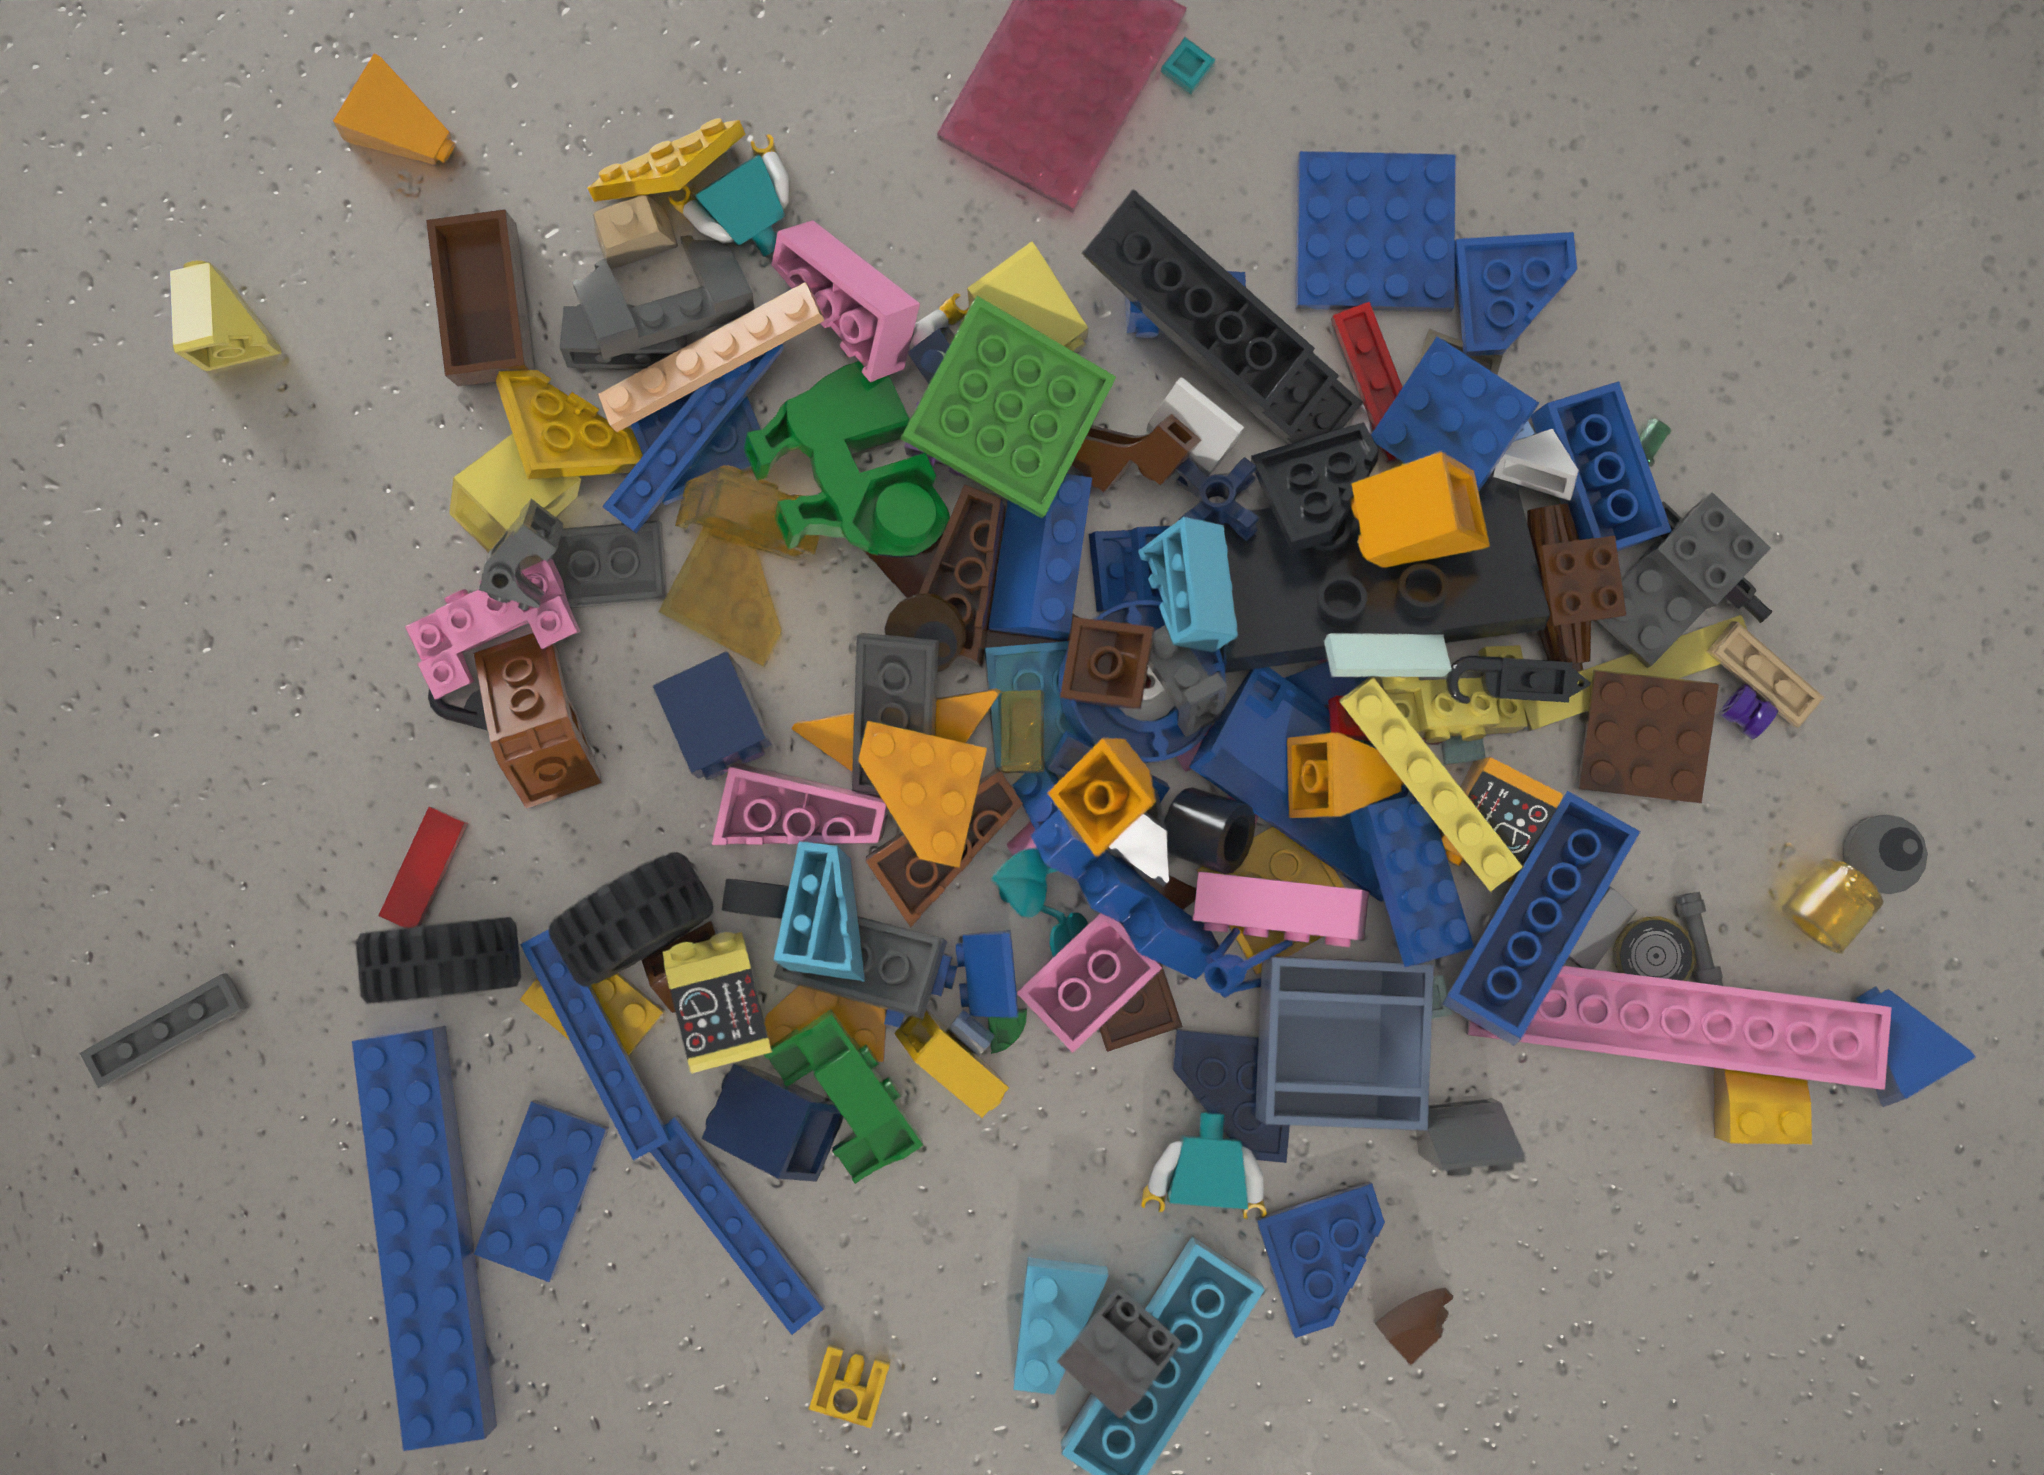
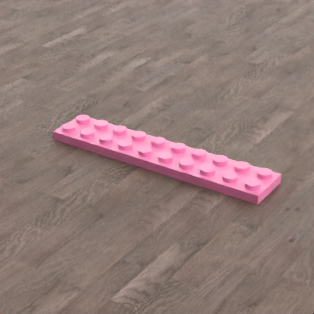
(1712, 1027)

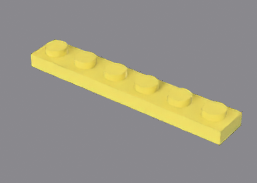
(1430, 783)

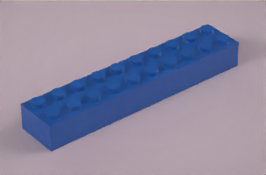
(424, 1238)

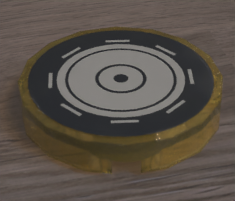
(1655, 949)

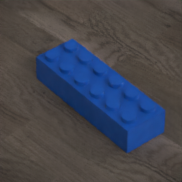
(1541, 918)

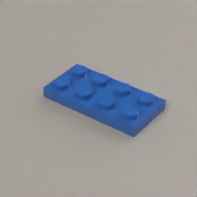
(1415, 880)
(541, 1191)

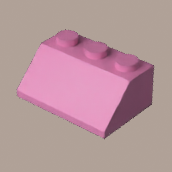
(1088, 981)

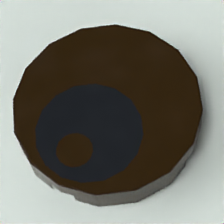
(929, 618)

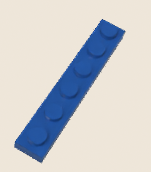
(684, 441)
(598, 1049)
(737, 1228)

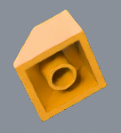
(1105, 793)

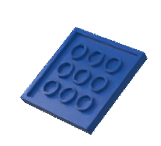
(1375, 231)

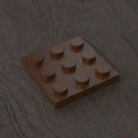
(1647, 736)

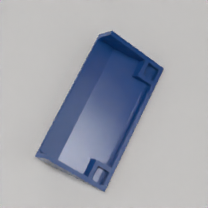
(1249, 762)

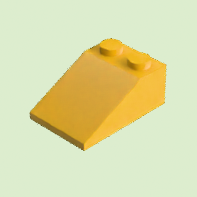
(1761, 1108)

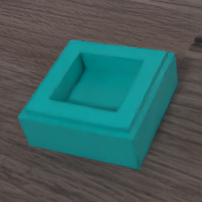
(1188, 65)

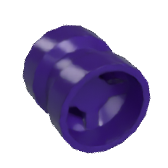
(1748, 711)

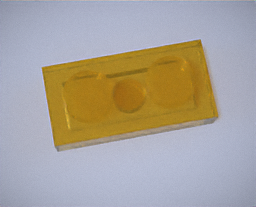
(1022, 731)

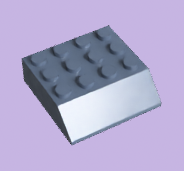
(1344, 1043)

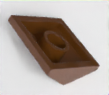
(1107, 663)

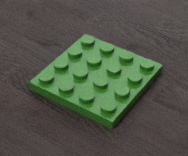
(1008, 407)

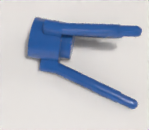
(1227, 972)

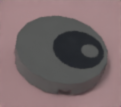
(1887, 852)

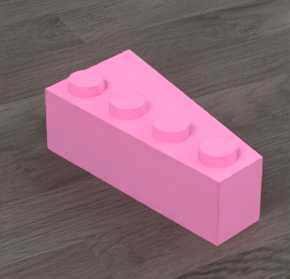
(782, 808)
(1281, 906)

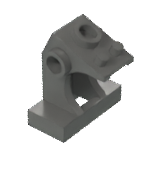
(531, 534)

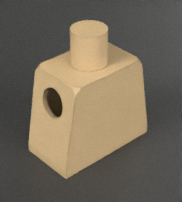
(633, 231)

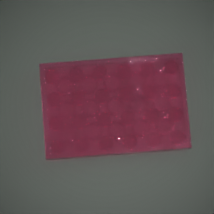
(1059, 89)

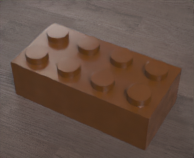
(479, 296)

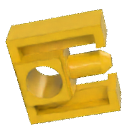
(829, 1384)

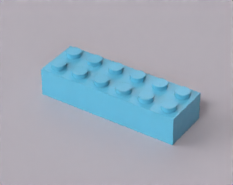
(1204, 1307)

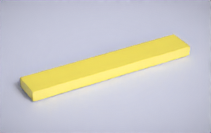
(1681, 659)

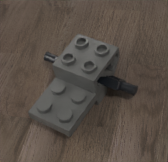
(1687, 575)

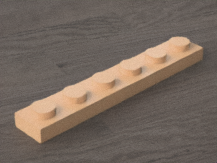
(711, 357)

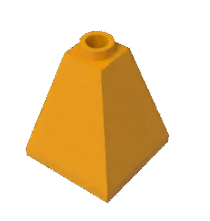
(391, 118)
(1335, 775)

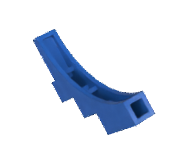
(1113, 887)

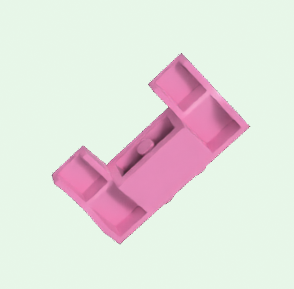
(478, 619)

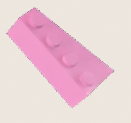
(854, 297)

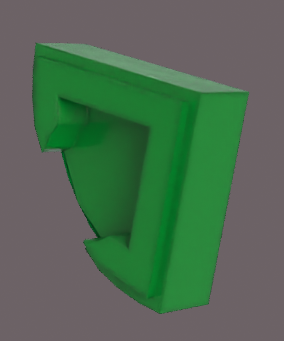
(1006, 1030)

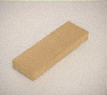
(1765, 673)

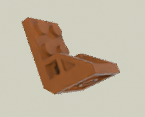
(533, 721)

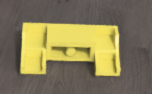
(1439, 716)

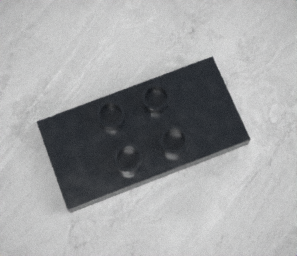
(1297, 598)

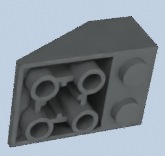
(1469, 1137)

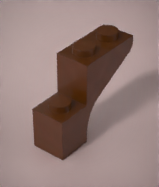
(1109, 453)

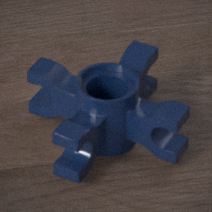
(1227, 487)

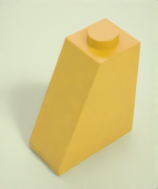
(952, 1063)

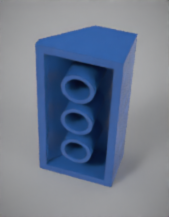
(1614, 479)
(1041, 565)

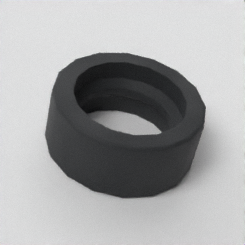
(754, 898)

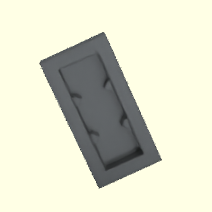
(1186, 683)

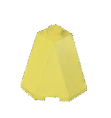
(213, 321)

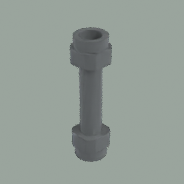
(1691, 906)

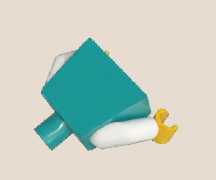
(742, 201)
(1207, 1172)

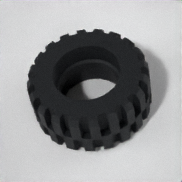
(630, 918)
(438, 960)

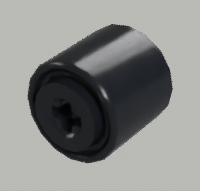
(1209, 830)

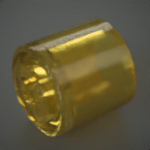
(1833, 904)

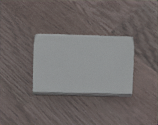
(1602, 929)

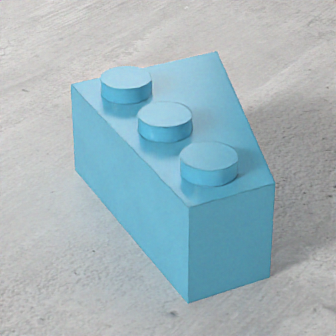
(1194, 583)
(820, 916)
(1053, 1312)

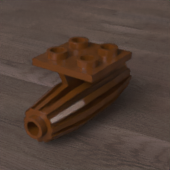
(1578, 582)

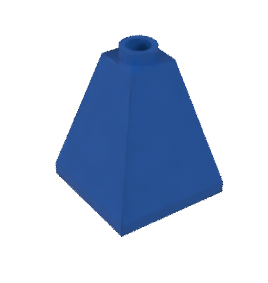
(1916, 1048)

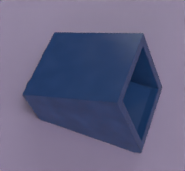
(713, 716)
(772, 1124)

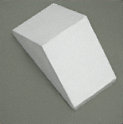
(1539, 464)

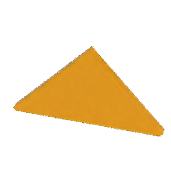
(955, 720)

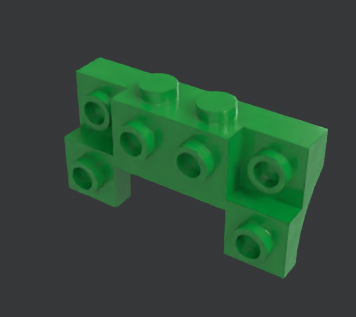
(856, 1089)

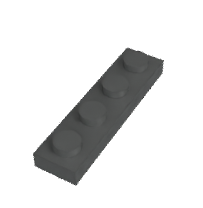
(162, 1030)

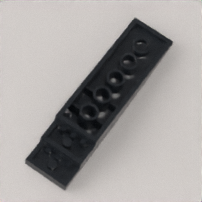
(1220, 323)

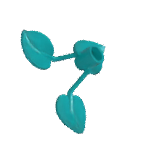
(1025, 887)

